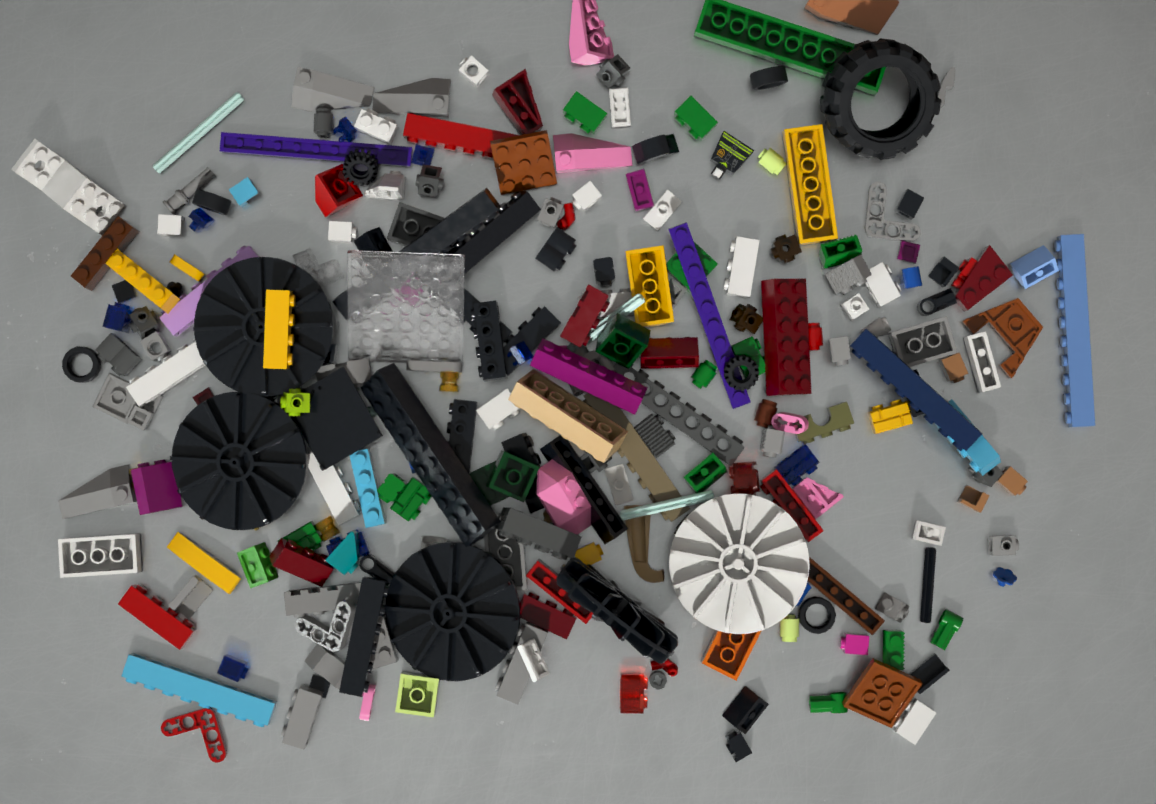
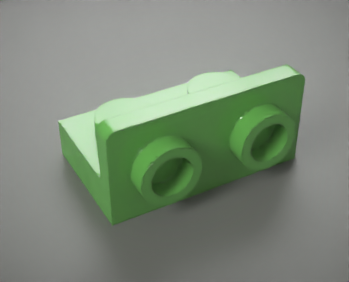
(257, 565)

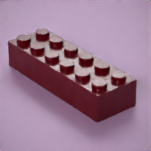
(786, 337)

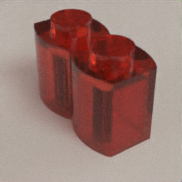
(632, 693)

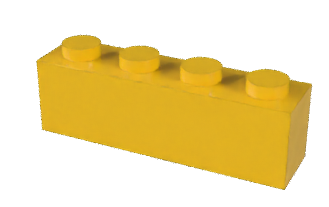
(142, 281)
(278, 329)

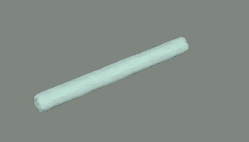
(198, 132)

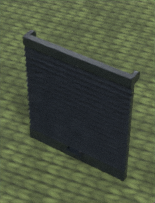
(337, 420)

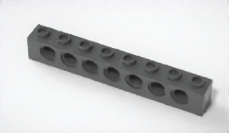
(735, 445)

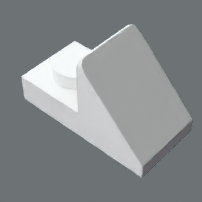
(928, 533)

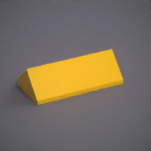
(650, 278)

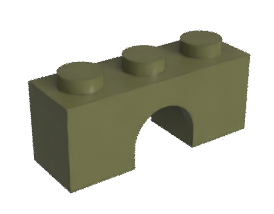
(839, 418)

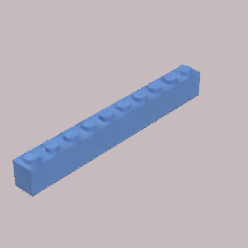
(1076, 330)

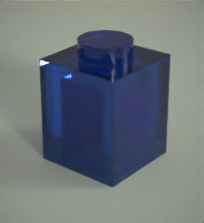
(233, 668)

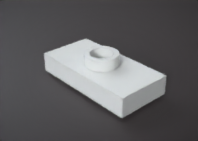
(619, 107)
(662, 210)
(619, 484)
(533, 660)

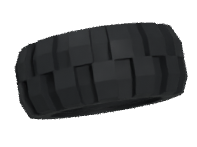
(917, 117)

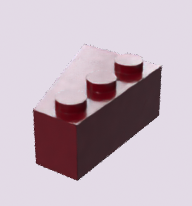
(518, 103)
(983, 279)
(585, 316)

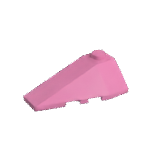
(587, 37)
(585, 153)

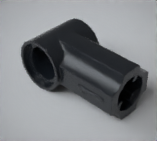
(938, 302)
(378, 571)

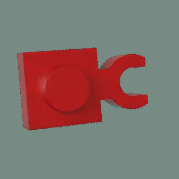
(965, 269)

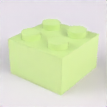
(417, 694)

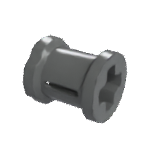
(663, 681)

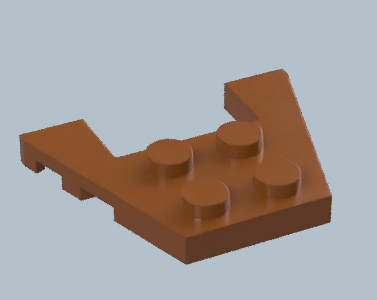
(1014, 325)

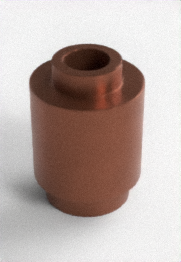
(765, 412)

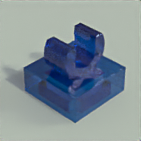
(346, 129)
(422, 155)
(200, 219)
(521, 353)

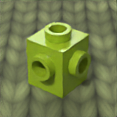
(302, 402)

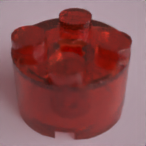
(745, 478)

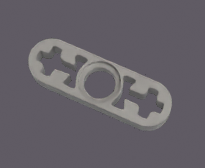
(434, 366)

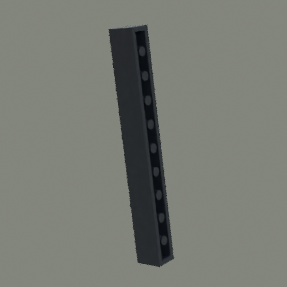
(445, 232)

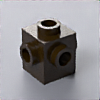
(792, 246)
(746, 318)

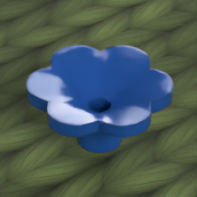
(1004, 576)

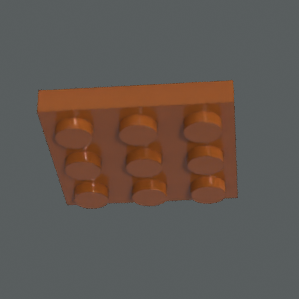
(523, 162)
(882, 693)

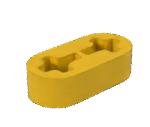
(186, 267)

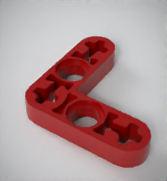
(199, 722)

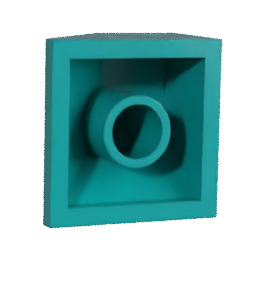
(346, 554)

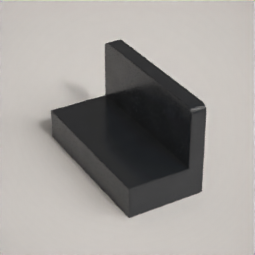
(373, 241)
(929, 672)
(745, 710)

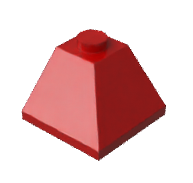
(334, 191)

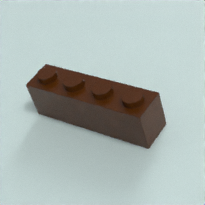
(93, 266)

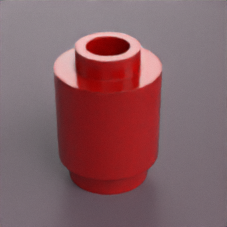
(815, 336)

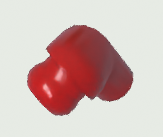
(568, 218)
(668, 666)

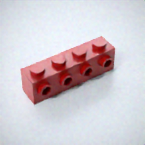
(787, 499)

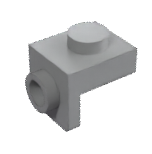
(893, 607)

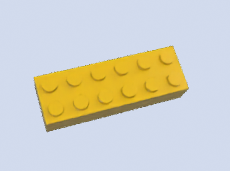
(810, 184)

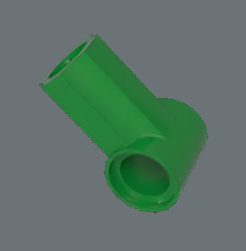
(948, 625)
(828, 703)

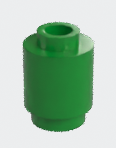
(704, 374)

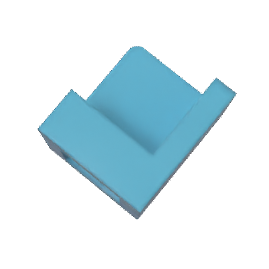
(243, 191)

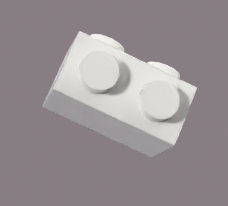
(375, 126)

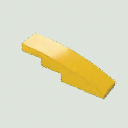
(204, 562)

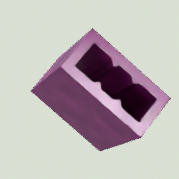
(155, 487)

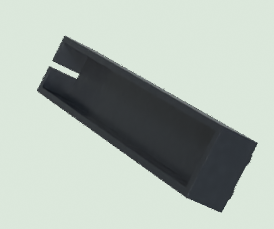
(430, 454)

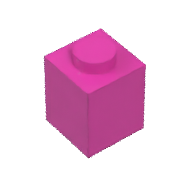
(855, 643)

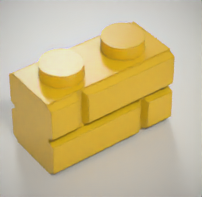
(890, 417)

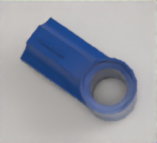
(911, 277)

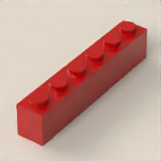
(451, 135)

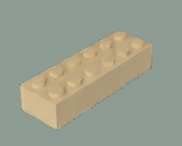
(568, 415)

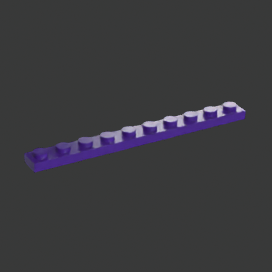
(311, 148)
(706, 308)

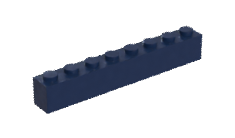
(918, 391)

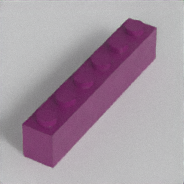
(588, 376)

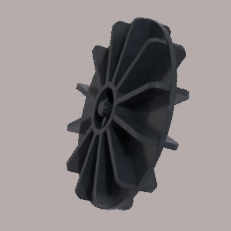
(232, 326)
(239, 460)
(617, 610)
(452, 611)

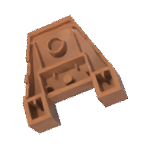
(859, 14)

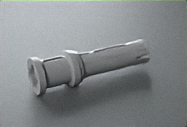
(181, 196)

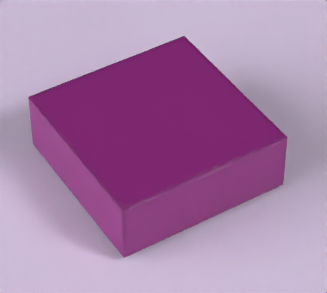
(908, 252)

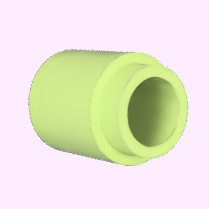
(771, 161)
(789, 628)

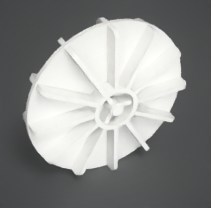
(739, 563)

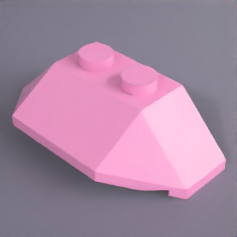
(563, 498)

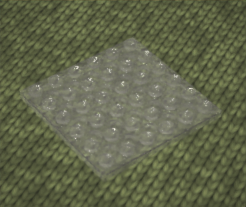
(405, 306)

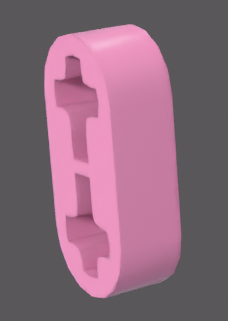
(790, 419)
(367, 703)

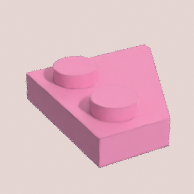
(816, 497)

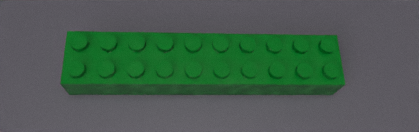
(777, 41)

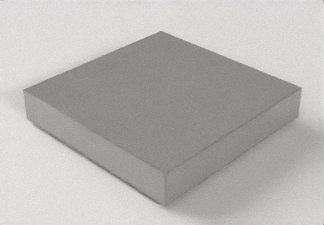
(115, 398)

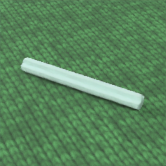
(624, 310)
(666, 505)

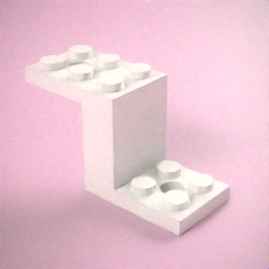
(68, 187)

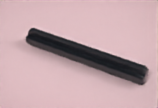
(928, 585)

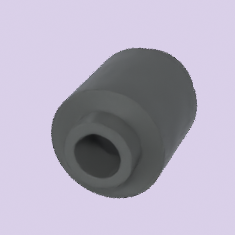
(323, 122)

